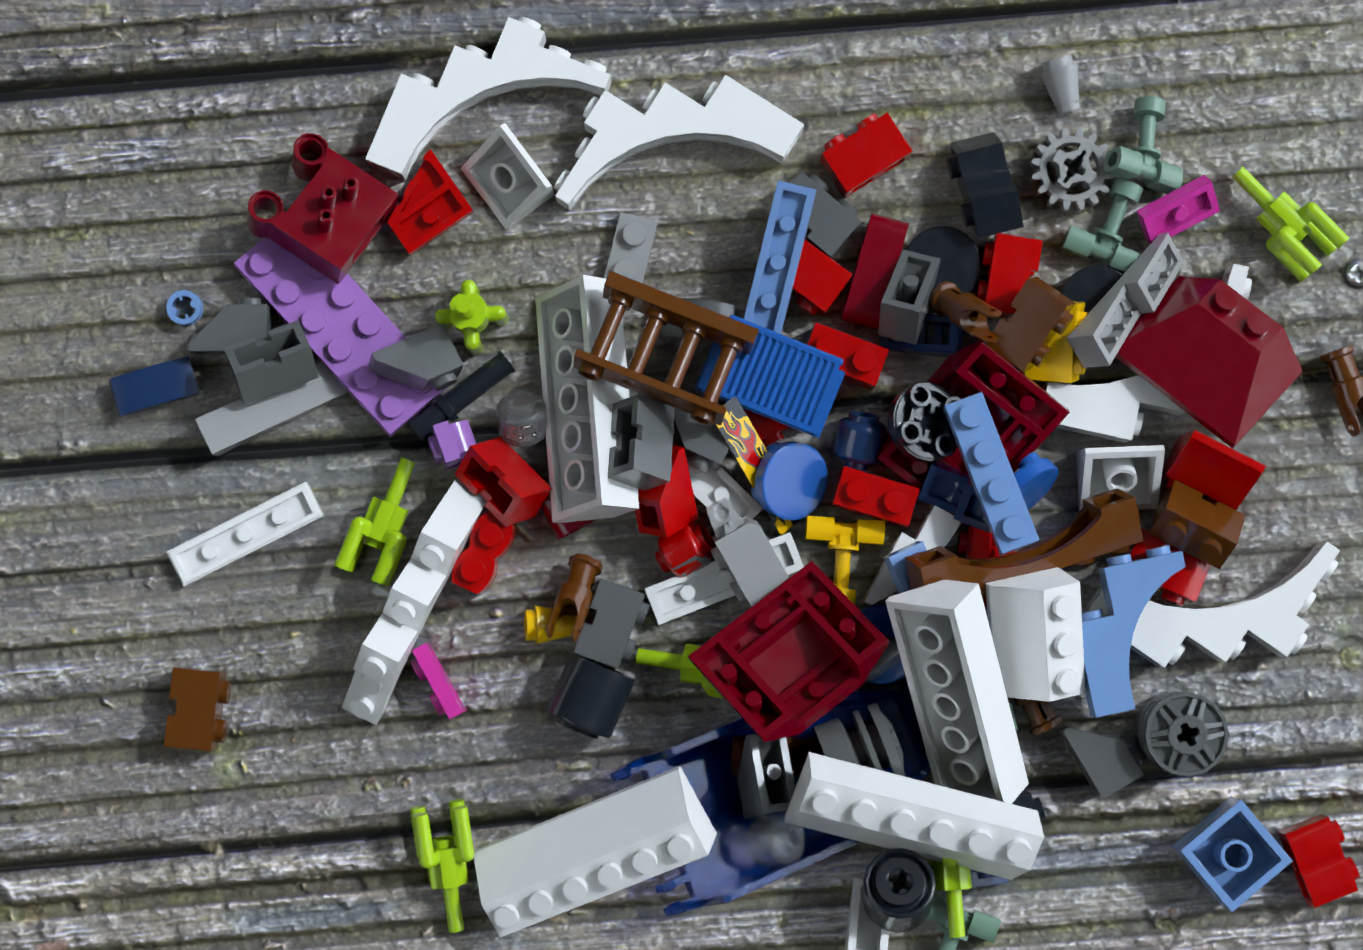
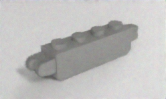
(746, 553)

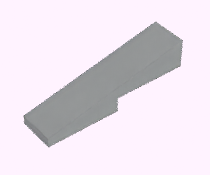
(1135, 293)
(240, 423)

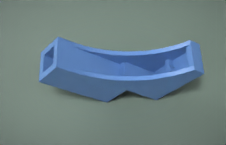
(1108, 638)

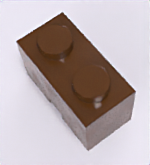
(1038, 318)
(1197, 525)
(198, 709)

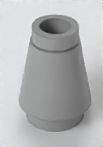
(1062, 83)

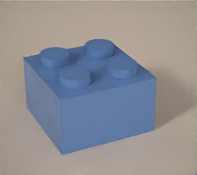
(1232, 853)

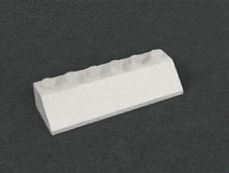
(578, 407)
(958, 689)
(915, 816)
(592, 851)

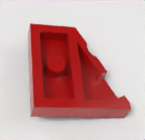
(428, 206)

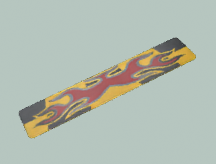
(747, 448)

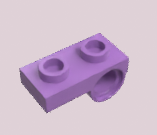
(451, 442)

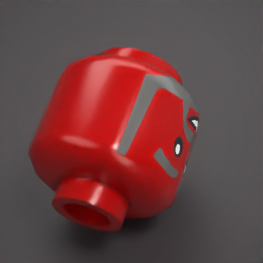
(685, 550)

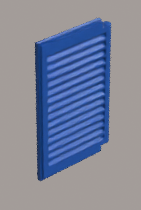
(780, 380)

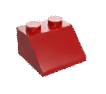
(1211, 469)

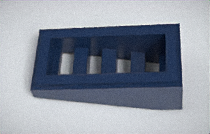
(934, 349)

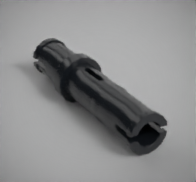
(462, 395)

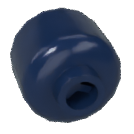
(859, 439)

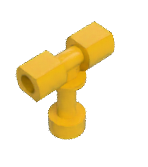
(844, 539)

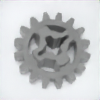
(1059, 161)

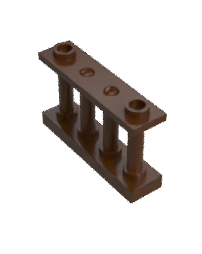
(659, 310)

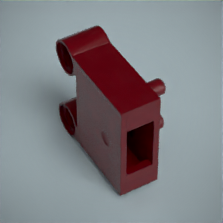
(331, 216)

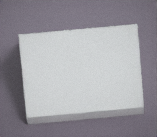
(507, 177)
(1128, 468)

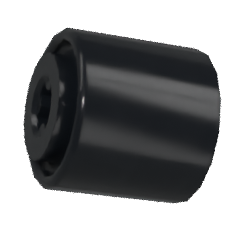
(589, 697)
(908, 908)

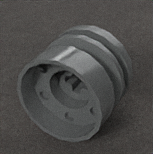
(1160, 723)
(867, 745)

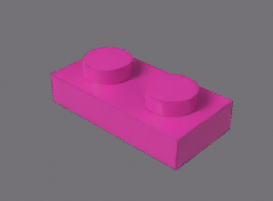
(1179, 209)
(429, 667)

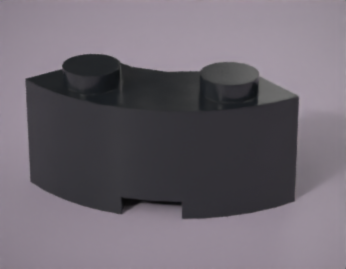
(985, 185)

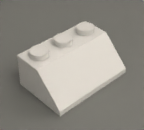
(1038, 634)

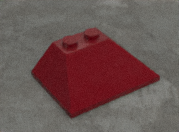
(1212, 355)
(1018, 407)
(792, 655)

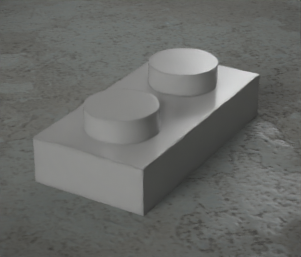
(631, 247)

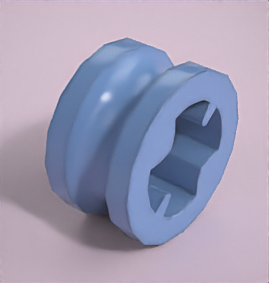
(173, 312)

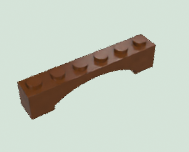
(1102, 526)

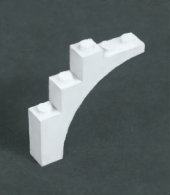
(518, 62)
(620, 131)
(1113, 407)
(411, 602)
(1219, 631)

